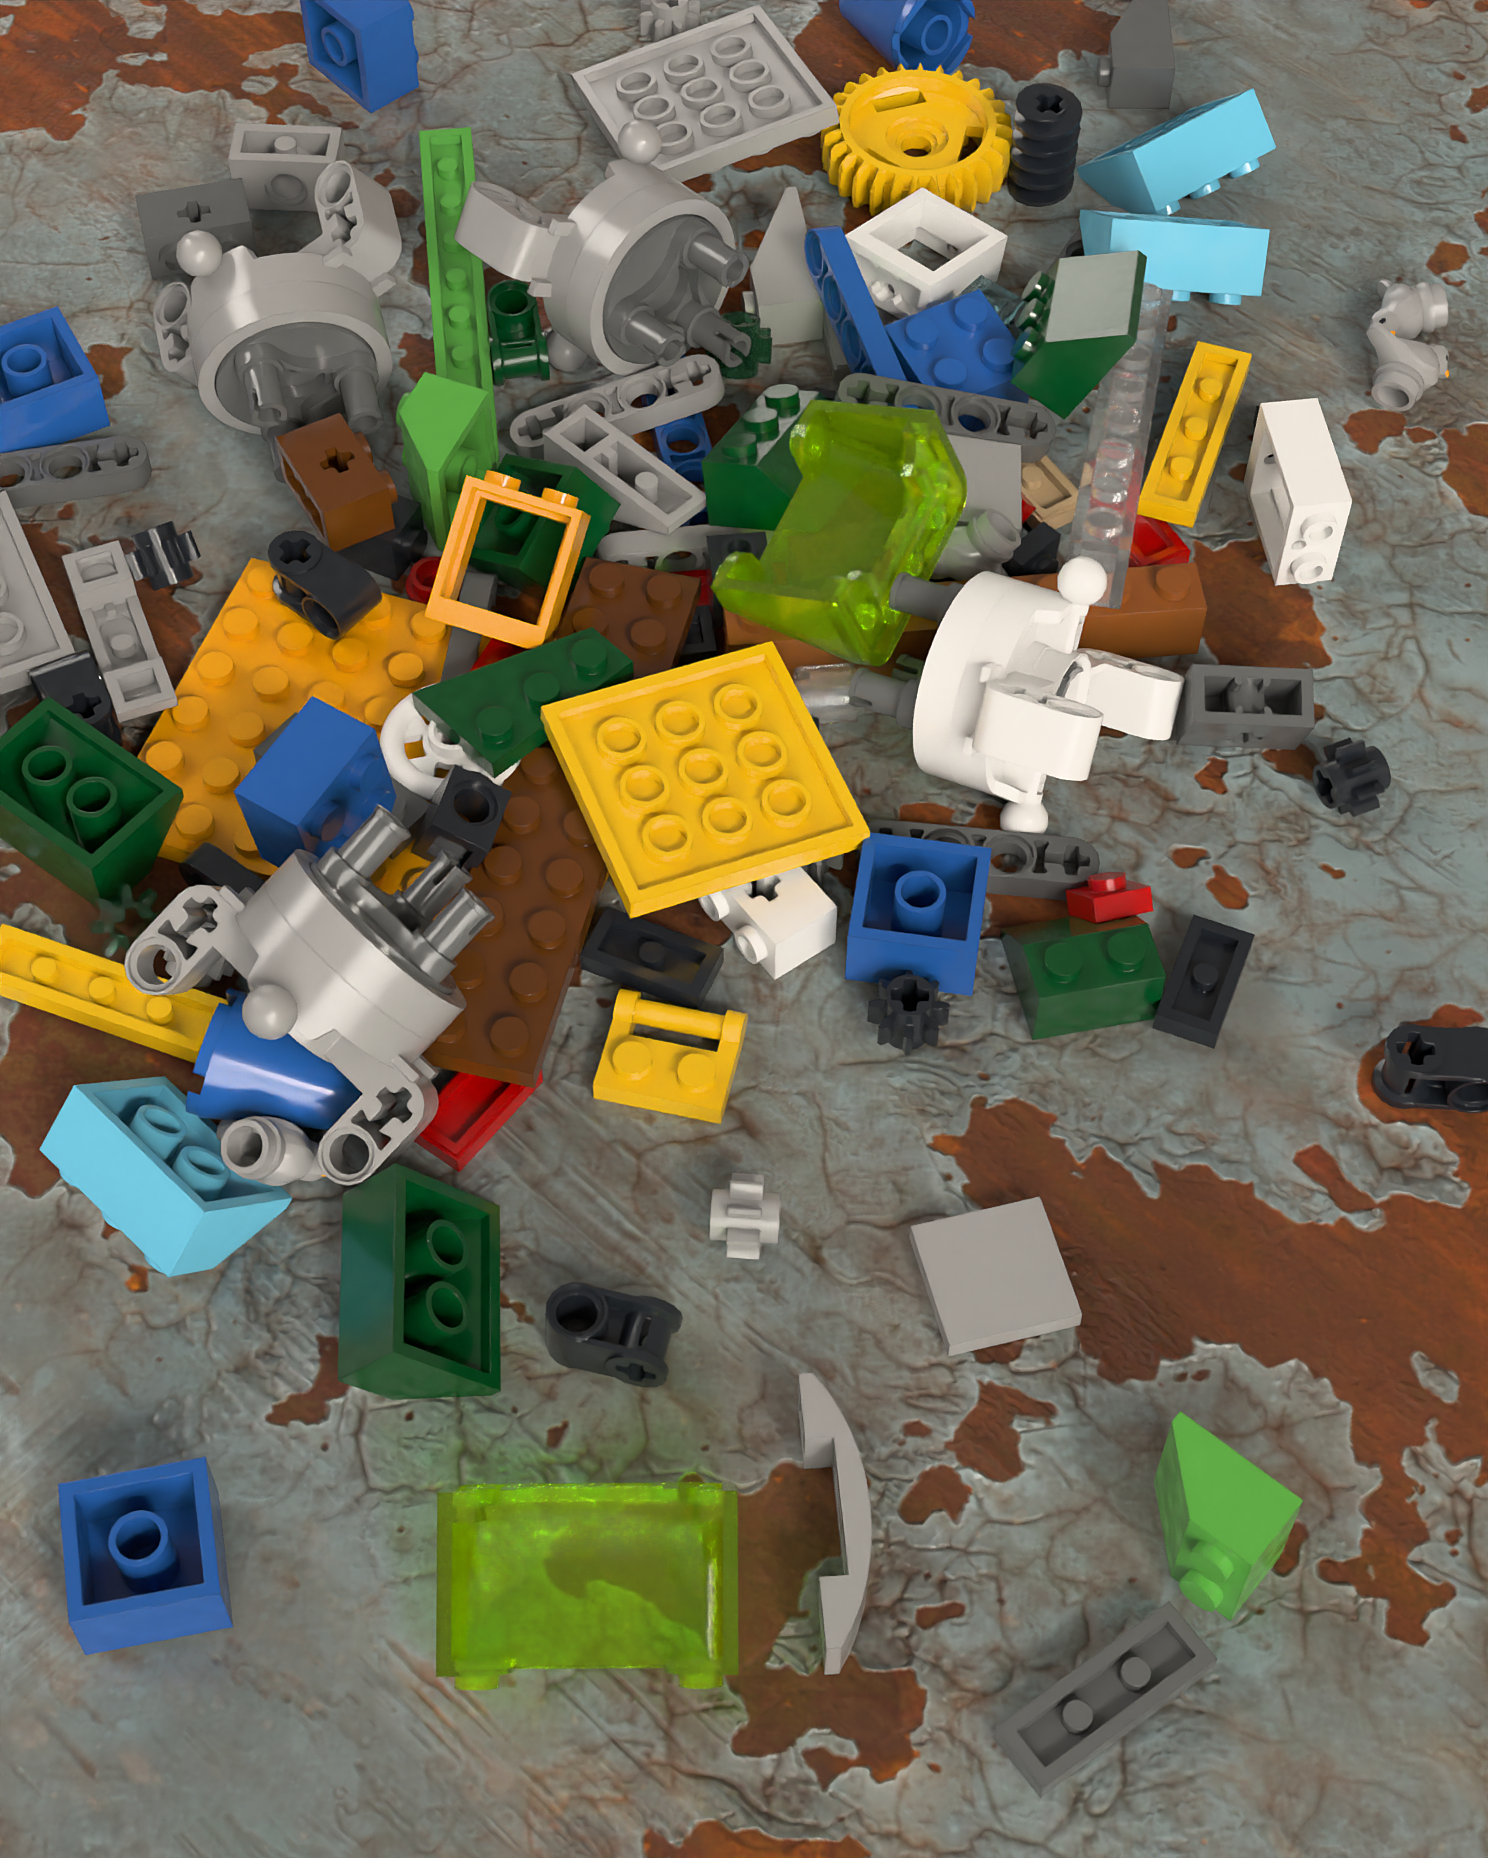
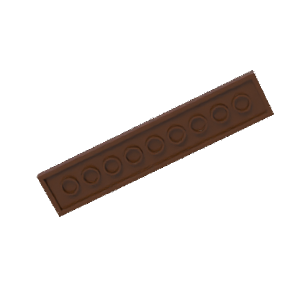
(544, 860)

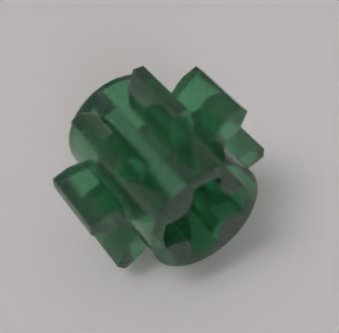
(760, 345)
(114, 911)

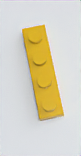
(1194, 434)
(100, 994)

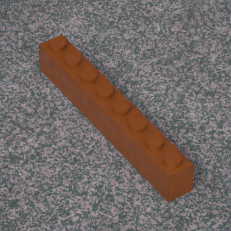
(1158, 617)

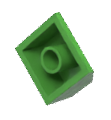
(444, 439)
(1218, 1518)

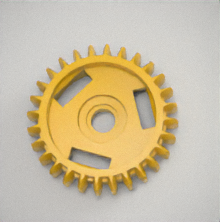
(917, 112)

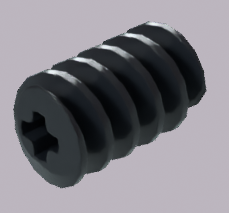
(1044, 144)

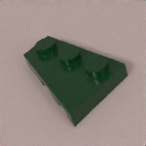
(498, 706)

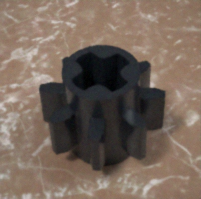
(162, 555)
(1351, 777)
(908, 1012)

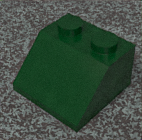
(524, 545)
(1084, 973)

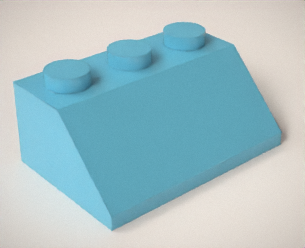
(1182, 156)
(1184, 251)
(158, 1173)

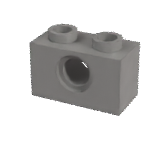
(283, 163)

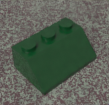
(1077, 326)
(751, 468)
(81, 802)
(419, 1289)

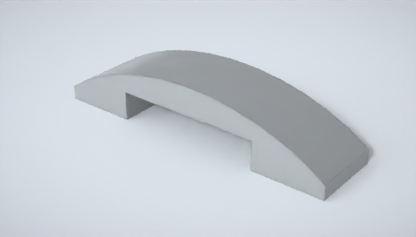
(119, 632)
(830, 1443)

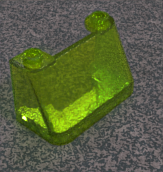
(870, 505)
(587, 1579)

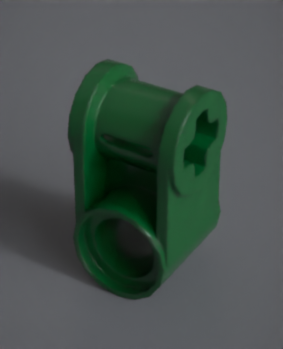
(516, 335)

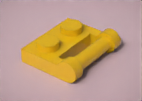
(668, 1074)

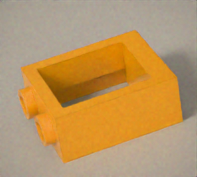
(458, 548)

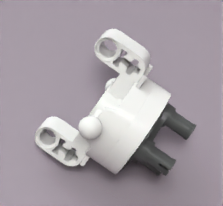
(1010, 689)

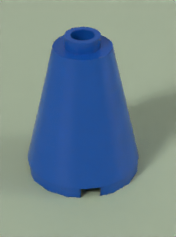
(914, 30)
(265, 1076)

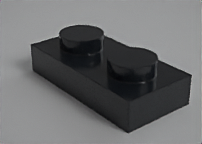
(652, 958)
(1203, 981)

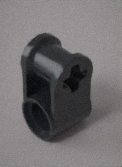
(321, 583)
(79, 688)
(1444, 1063)
(616, 1334)

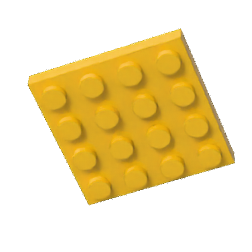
(703, 778)

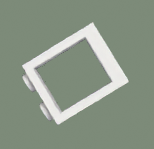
(939, 227)
(1298, 492)

